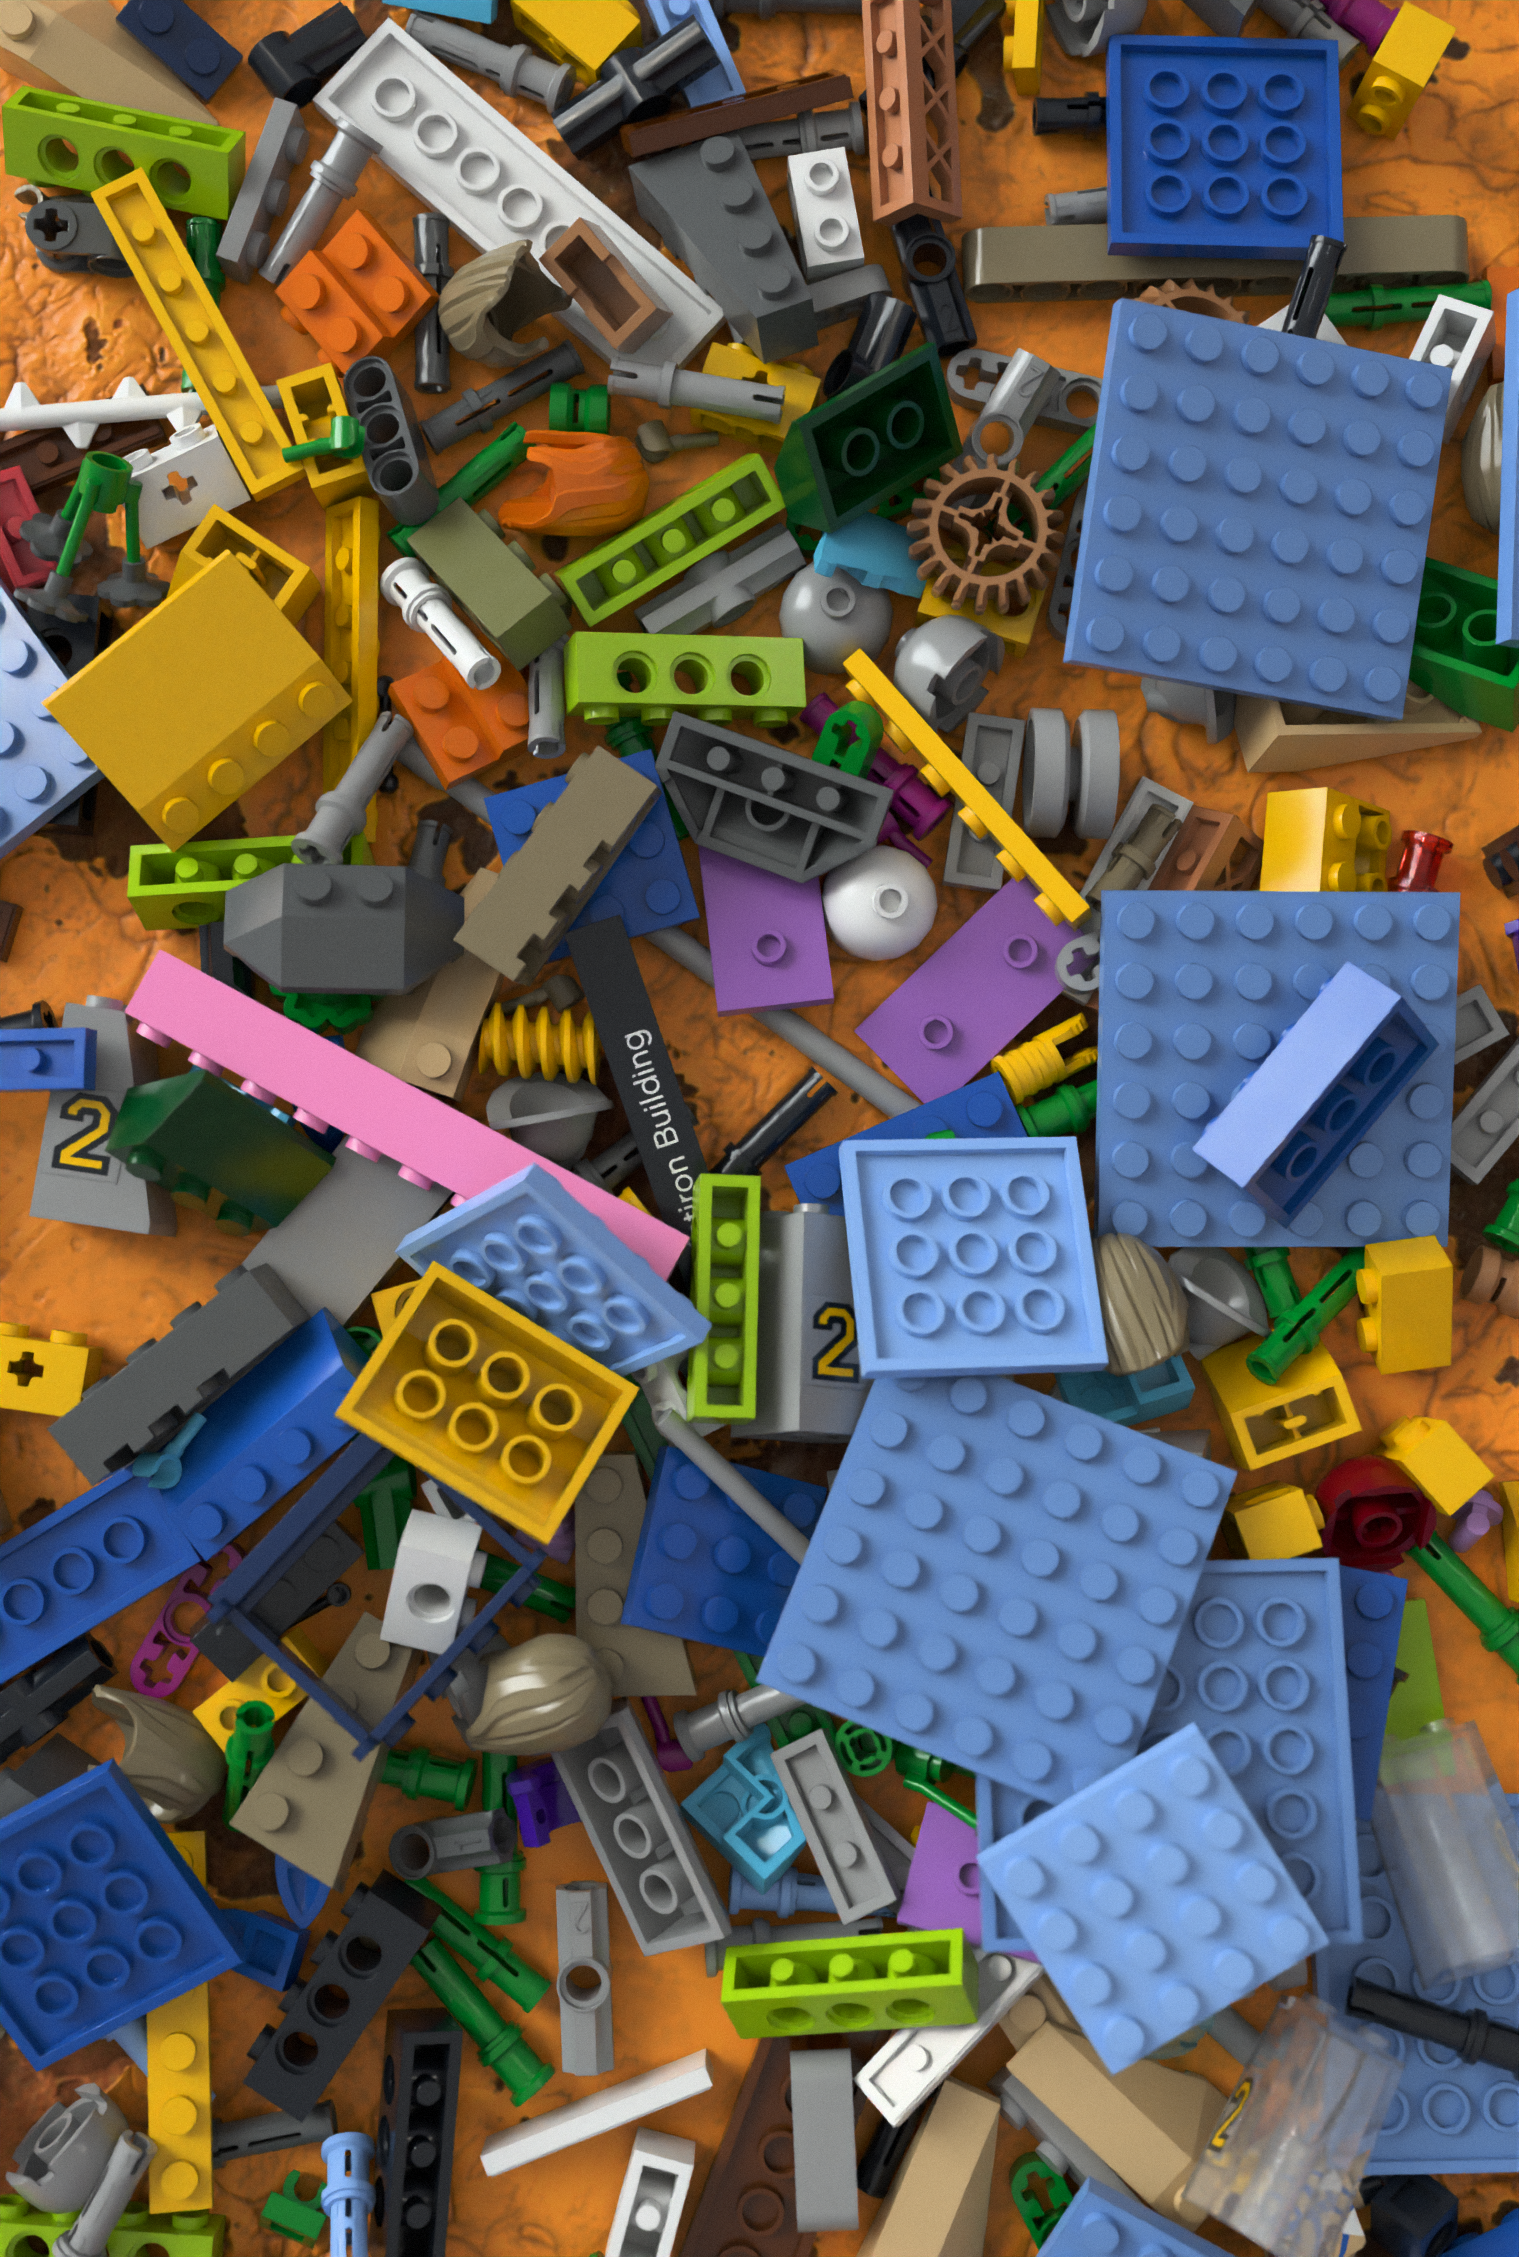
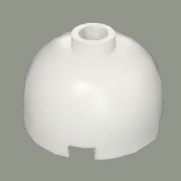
(879, 904)

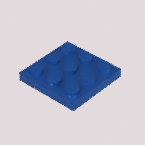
(645, 882)
(707, 1565)

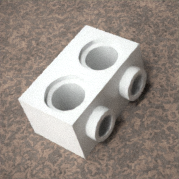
(824, 214)

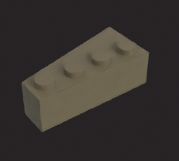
(558, 866)
(606, 1541)
(313, 1791)

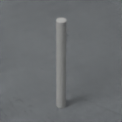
(733, 1484)

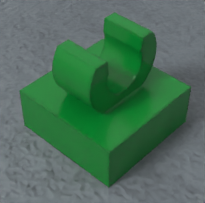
(292, 2217)

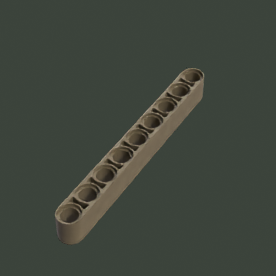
(1075, 262)

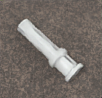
(429, 610)

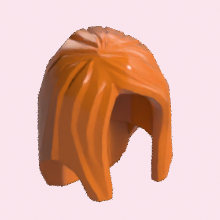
(589, 491)

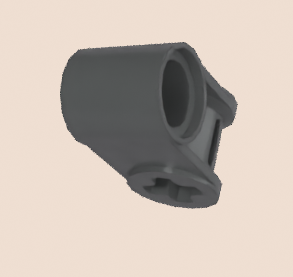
(81, 242)

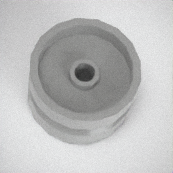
(1077, 774)

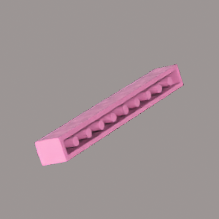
(362, 1100)

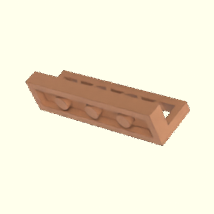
(897, 109)
(1202, 859)

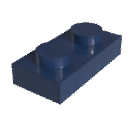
(181, 43)

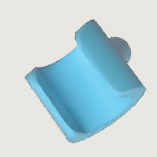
(167, 1464)

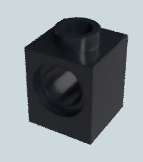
(1414, 2216)

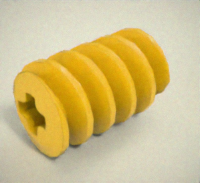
(540, 1043)

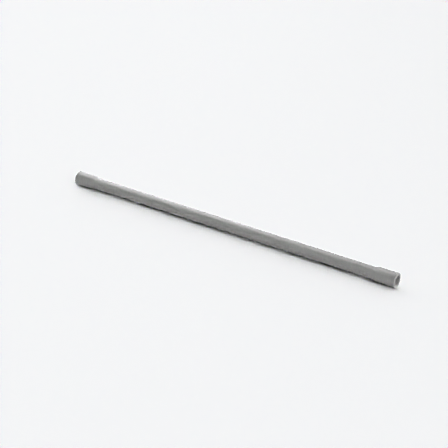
(698, 960)

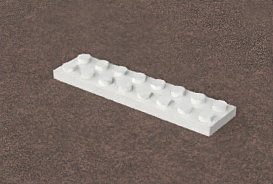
(497, 182)

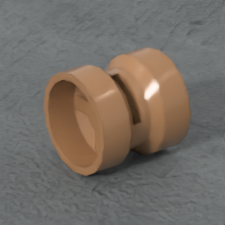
(1492, 1281)

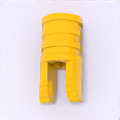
(1039, 1063)

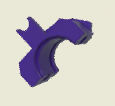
(540, 1801)

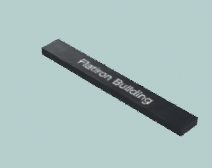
(640, 1070)

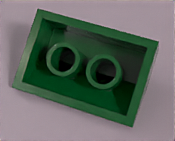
(868, 443)
(216, 1151)

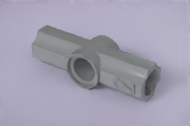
(1014, 406)
(723, 585)
(585, 2012)

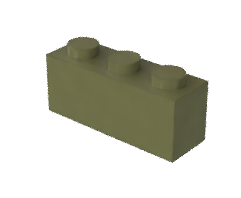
(492, 582)

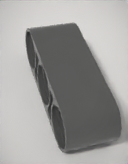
(393, 441)

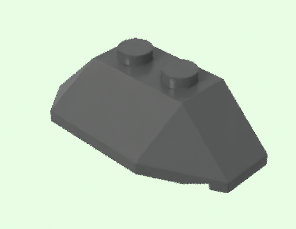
(768, 801)
(343, 928)

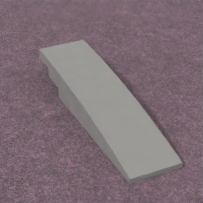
(344, 1238)

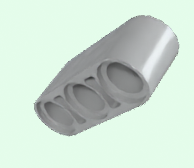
(824, 2140)

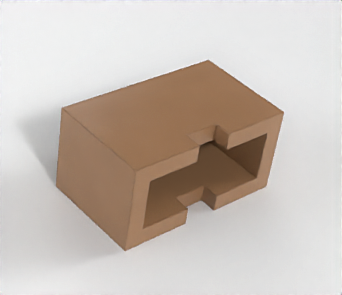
(606, 286)

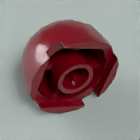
(1372, 1513)

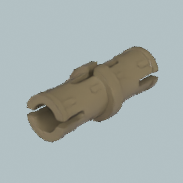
(1138, 854)

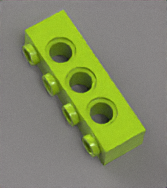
(35, 150)
(670, 539)
(768, 663)
(192, 882)
(726, 1294)
(851, 1984)
(180, 2233)

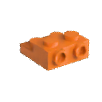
(356, 294)
(465, 727)

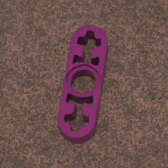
(154, 1648)

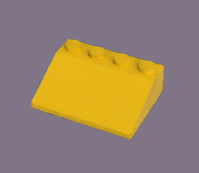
(198, 700)
(488, 1402)

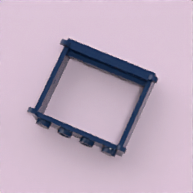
(297, 1534)

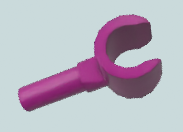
(892, 832)
(669, 1751)

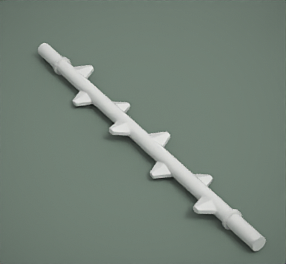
(128, 404)

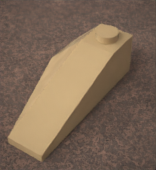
(1302, 738)
(1139, 2121)
(943, 2182)

